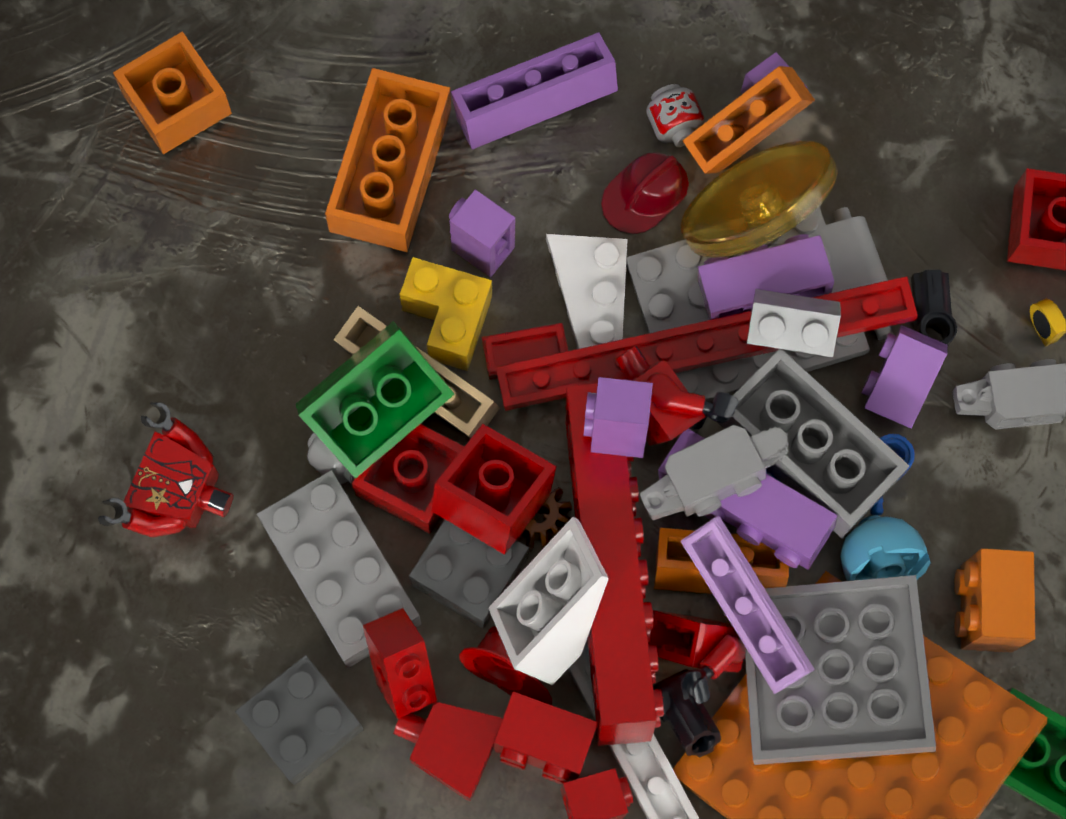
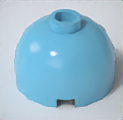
(883, 550)

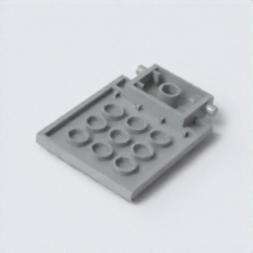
(672, 297)

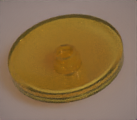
(759, 199)

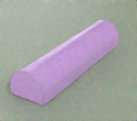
(747, 605)

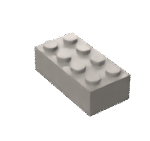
(829, 448)
(335, 563)

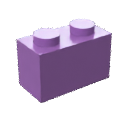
(481, 232)
(905, 375)
(618, 417)

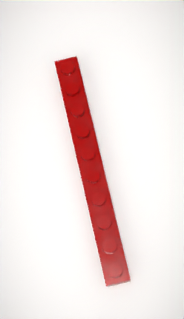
(692, 345)

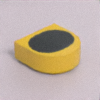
(1048, 321)

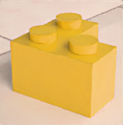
(455, 303)

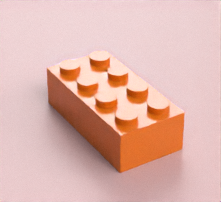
(389, 160)

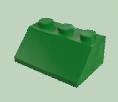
(374, 399)
(1042, 768)

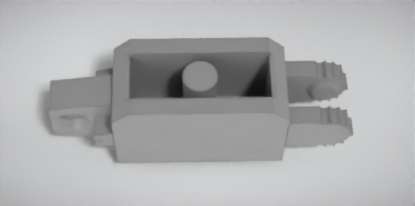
(1016, 395)
(714, 470)

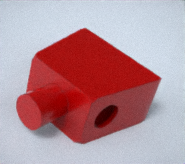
(451, 744)

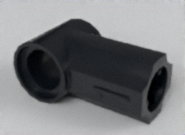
(933, 304)
(687, 718)

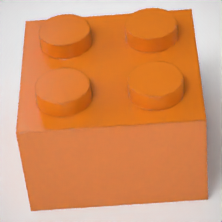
(172, 92)
(996, 600)

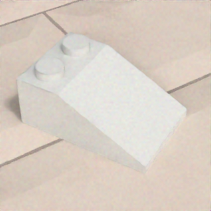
(551, 605)

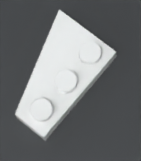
(592, 285)

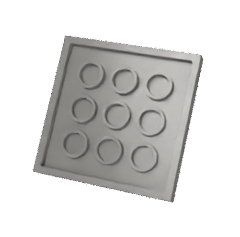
(866, 680)

